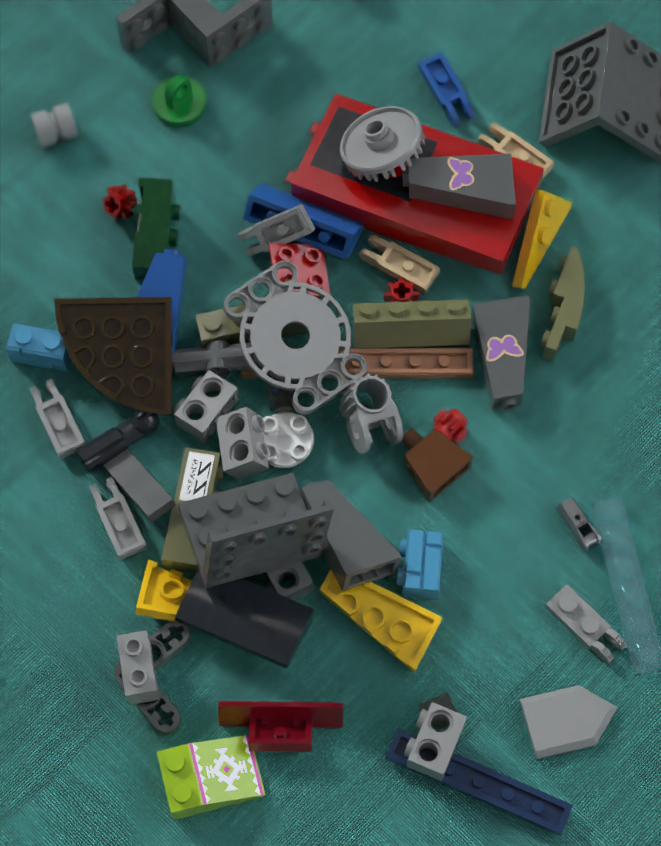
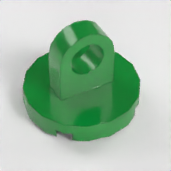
(179, 101)

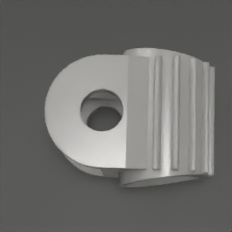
(361, 419)

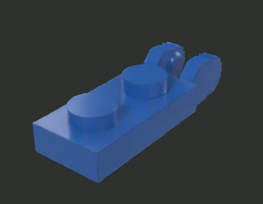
(445, 87)

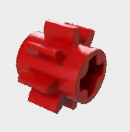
(119, 202)
(401, 288)
(451, 424)

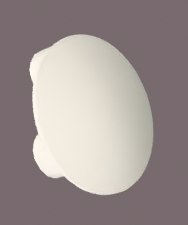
(288, 439)

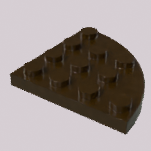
(122, 347)

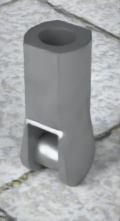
(576, 521)

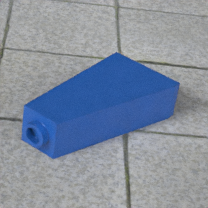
(167, 279)

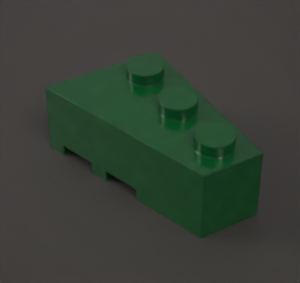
(155, 223)

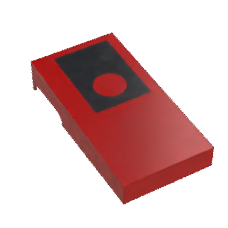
(386, 205)

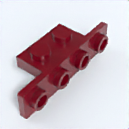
(280, 724)

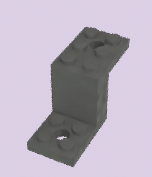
(197, 22)

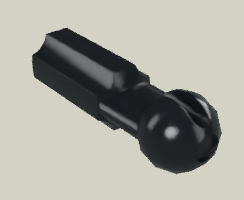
(117, 439)

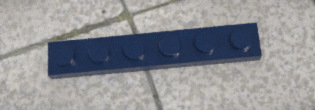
(490, 787)

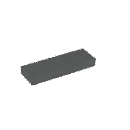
(139, 485)

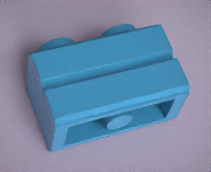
(37, 347)
(422, 564)

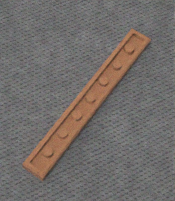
(408, 363)

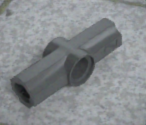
(216, 356)

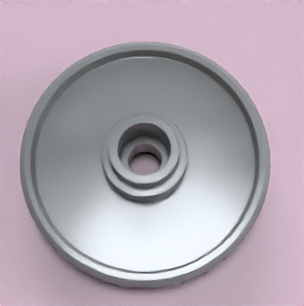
(381, 142)

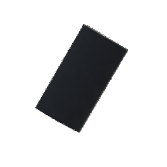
(247, 618)

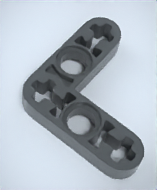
(168, 708)

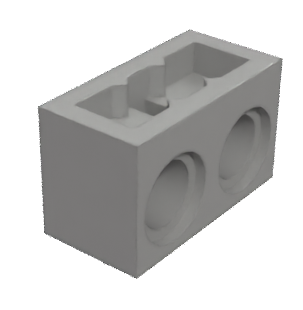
(209, 407)
(238, 443)
(137, 667)
(440, 742)

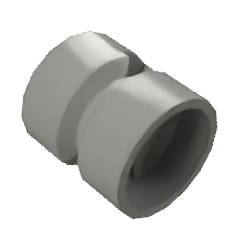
(54, 125)

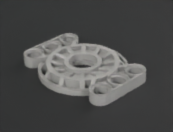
(303, 365)

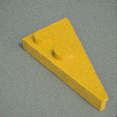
(543, 223)

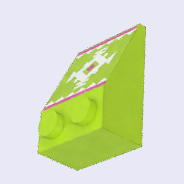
(209, 775)

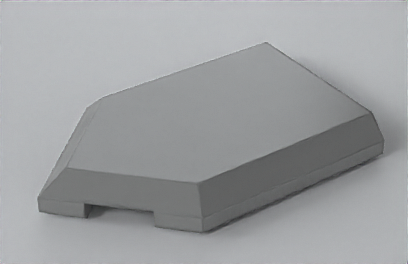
(565, 720)

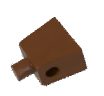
(434, 462)

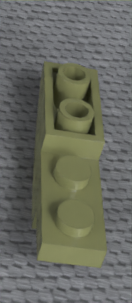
(568, 303)

